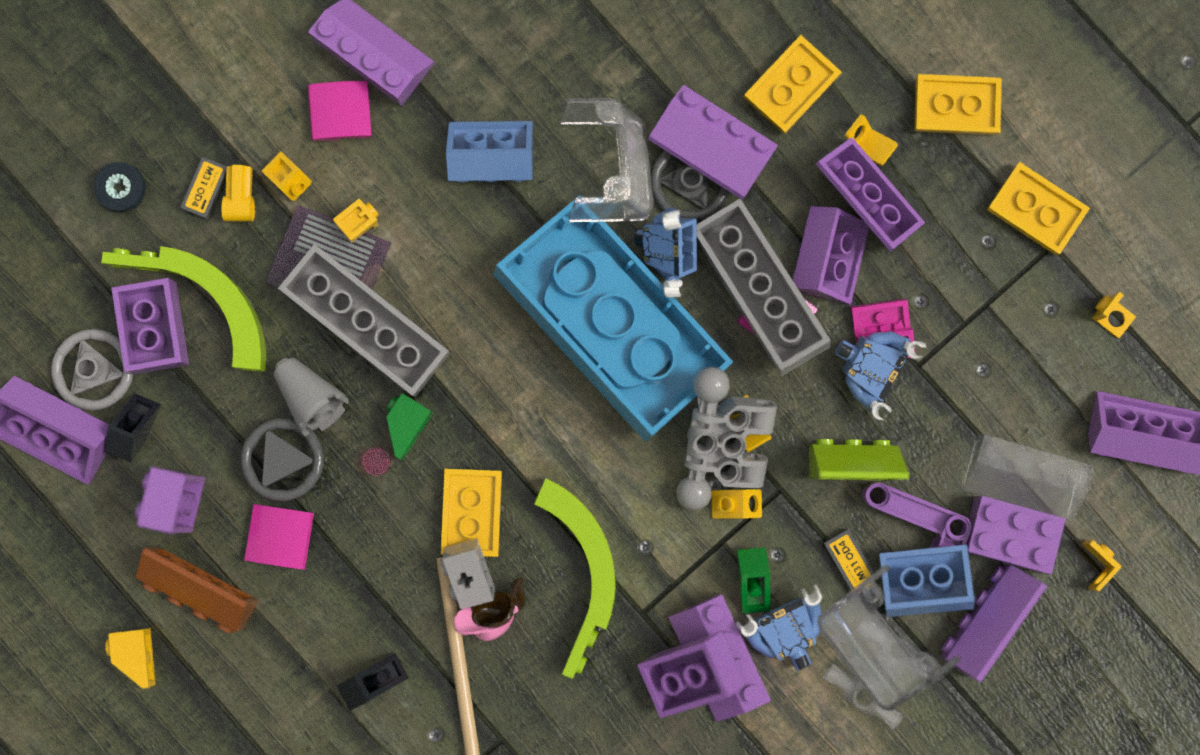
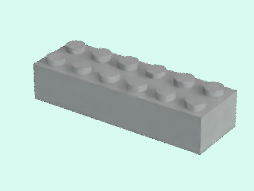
(761, 288)
(364, 320)

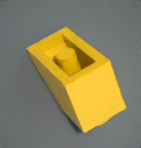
(133, 655)

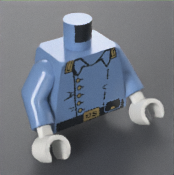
(670, 248)
(874, 365)
(786, 629)

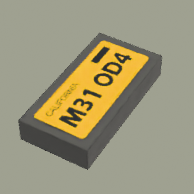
(204, 188)
(848, 559)

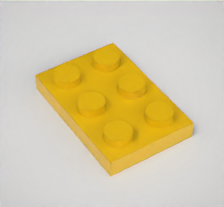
(792, 84)
(958, 104)
(1038, 208)
(472, 509)

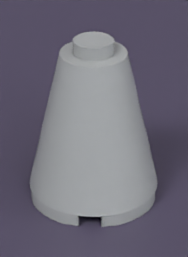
(308, 395)

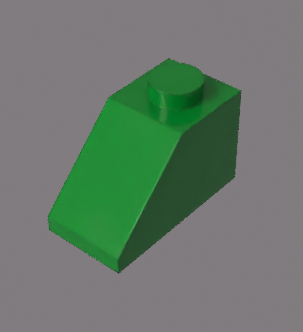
(405, 423)
(753, 580)

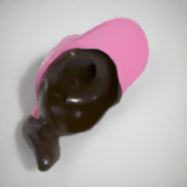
(494, 617)

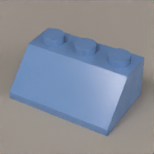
(490, 151)
(927, 581)

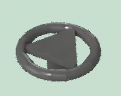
(689, 185)
(281, 460)

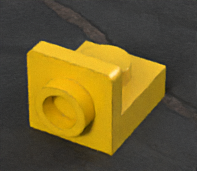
(287, 176)
(356, 220)

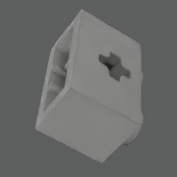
(467, 558)

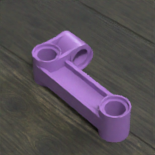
(920, 513)

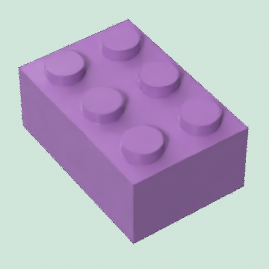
(150, 326)
(170, 500)
(1014, 534)
(691, 675)

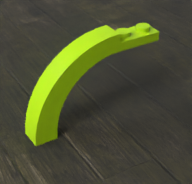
(244, 325)
(589, 533)

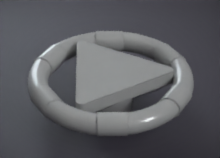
(90, 370)

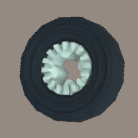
(114, 174)

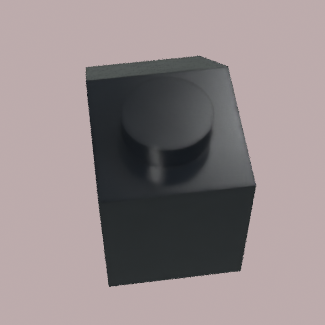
(131, 427)
(372, 682)

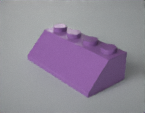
(371, 49)
(712, 142)
(870, 194)
(51, 430)
(1145, 432)
(712, 617)
(992, 621)

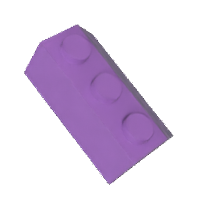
(830, 254)

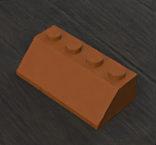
(195, 588)

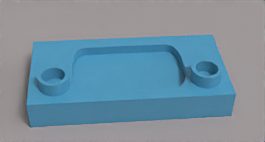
(611, 319)

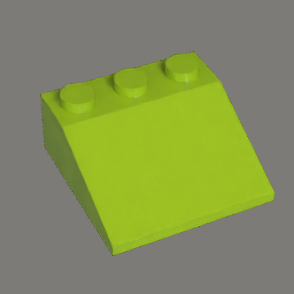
(856, 461)

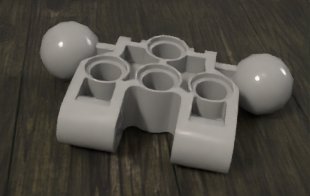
(746, 468)

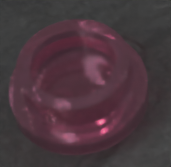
(376, 461)

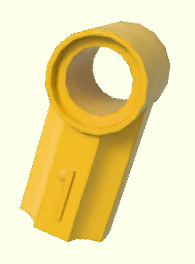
(238, 202)

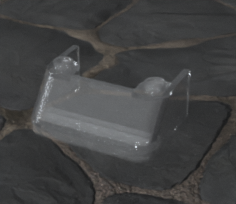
(627, 195)
(874, 649)

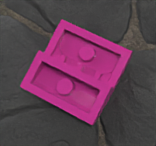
(339, 110)
(882, 317)
(279, 536)

